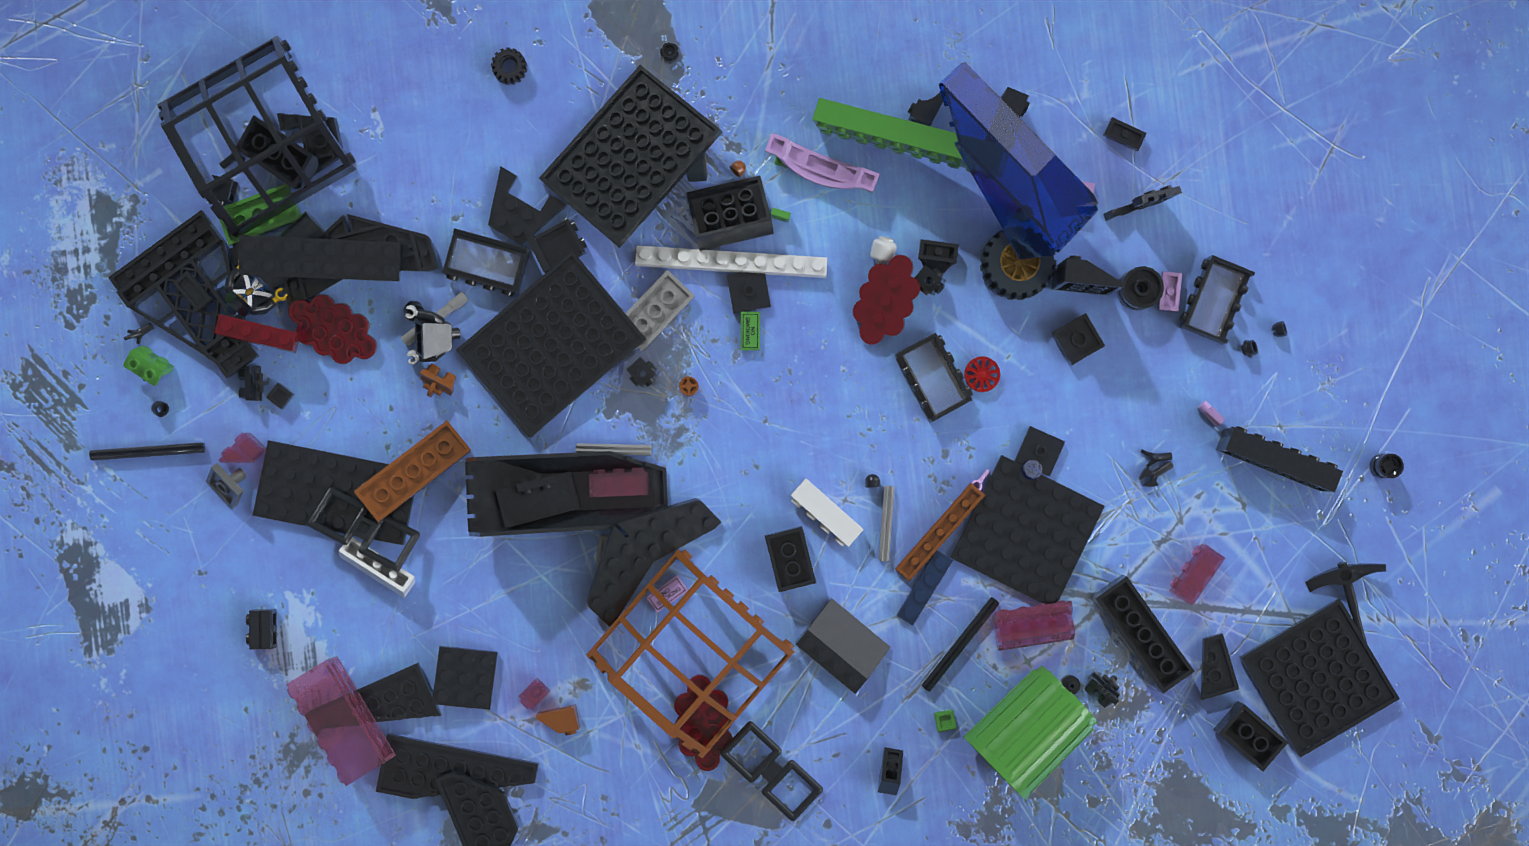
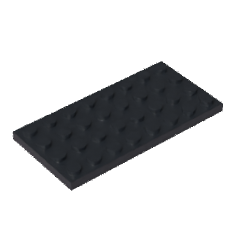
(297, 479)

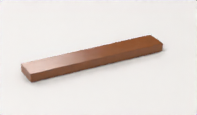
(940, 531)

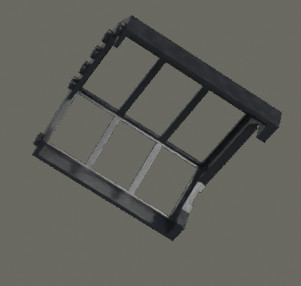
(238, 65)

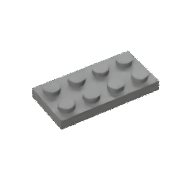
(659, 306)

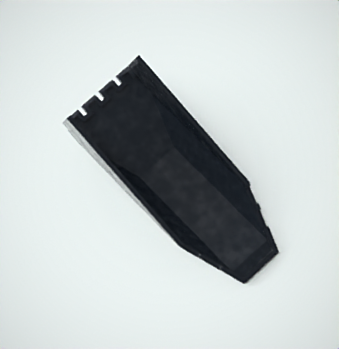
(595, 513)

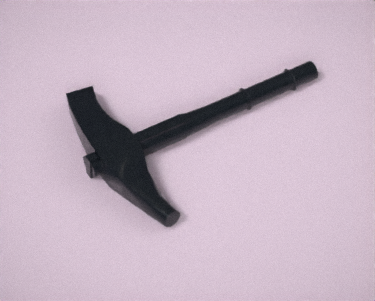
(1345, 576)

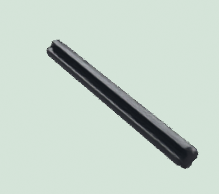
(147, 451)
(960, 644)

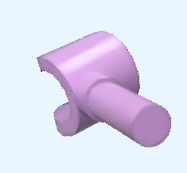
(978, 483)

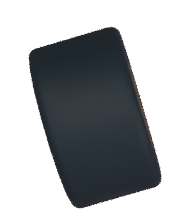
(699, 170)

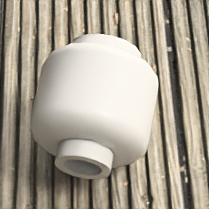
(883, 250)

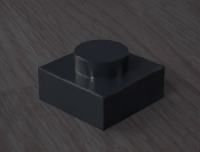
(280, 395)

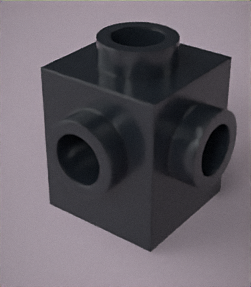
(924, 278)
(635, 370)

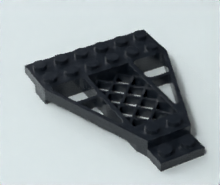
(166, 261)

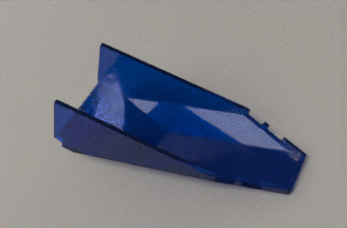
(1018, 174)

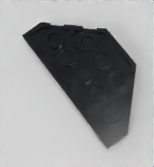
(477, 810)

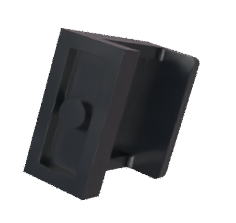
(556, 243)

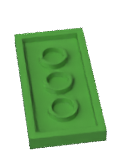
(253, 205)

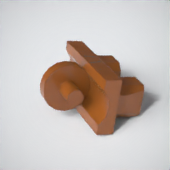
(435, 384)

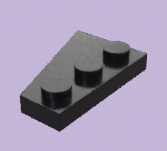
(1217, 668)

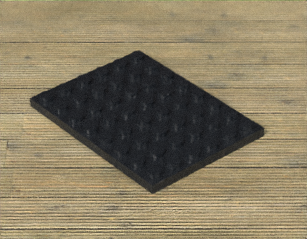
(630, 155)
(551, 344)

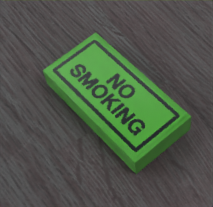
(750, 331)

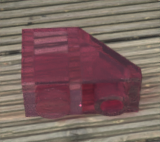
(244, 450)

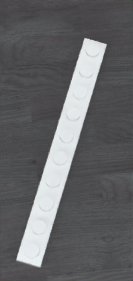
(731, 261)

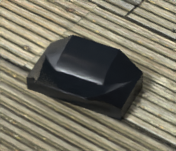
(937, 254)

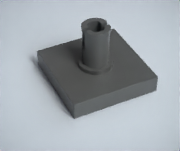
(226, 485)

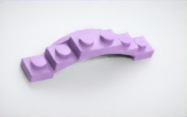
(820, 168)

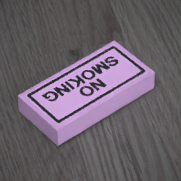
(671, 591)

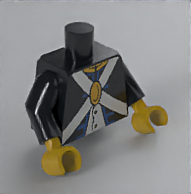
(248, 295)

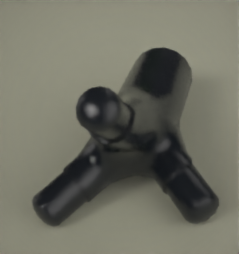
(228, 160)
(139, 332)
(1156, 457)

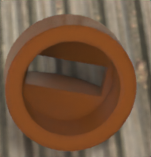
(738, 168)

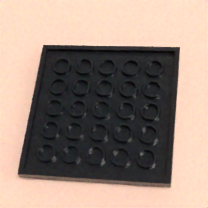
(1027, 532)
(1319, 677)

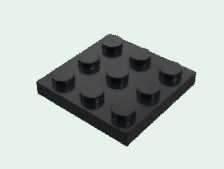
(464, 677)

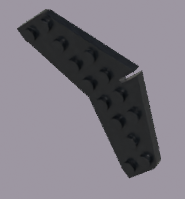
(416, 252)
(647, 540)

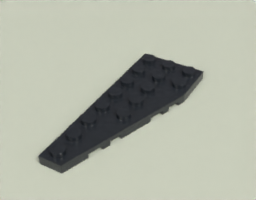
(419, 763)

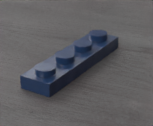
(924, 587)

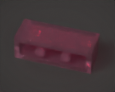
(618, 483)
(1196, 573)

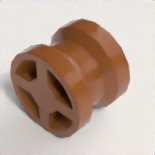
(688, 383)

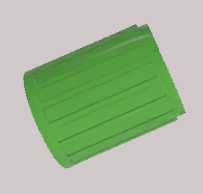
(1031, 731)

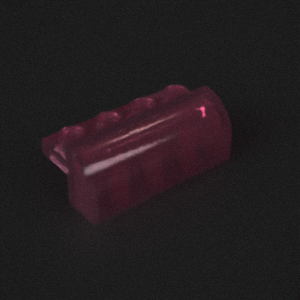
(1033, 625)

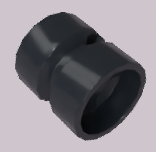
(1386, 466)

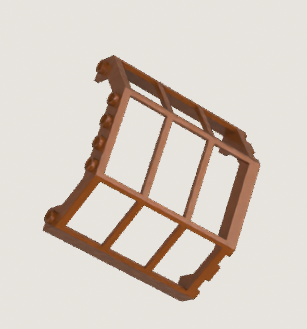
(647, 708)

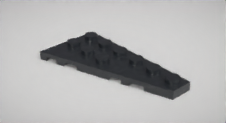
(400, 696)

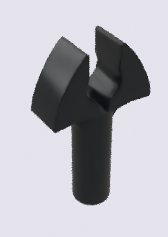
(1156, 473)

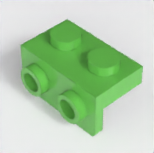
(147, 364)

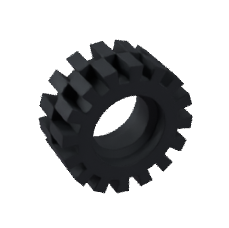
(504, 55)

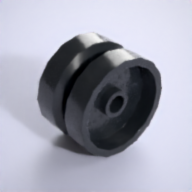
(1151, 285)

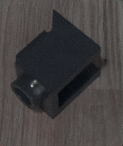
(226, 191)

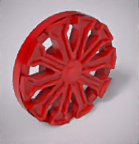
(982, 374)

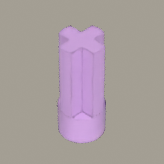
(1213, 415)

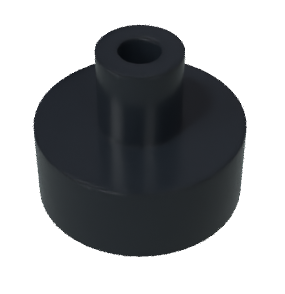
(418, 305)
(1068, 680)

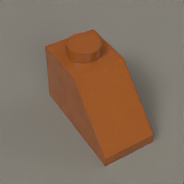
(561, 719)

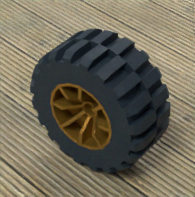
(1013, 276)

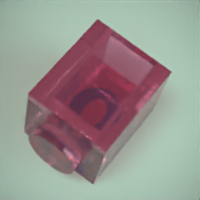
(534, 694)

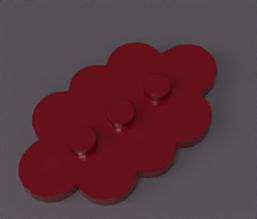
(886, 299)
(332, 329)
(703, 722)

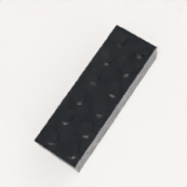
(1279, 460)
(1142, 634)

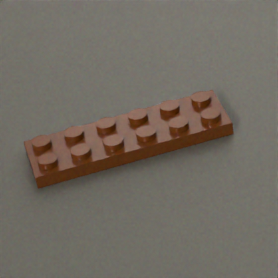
(412, 471)

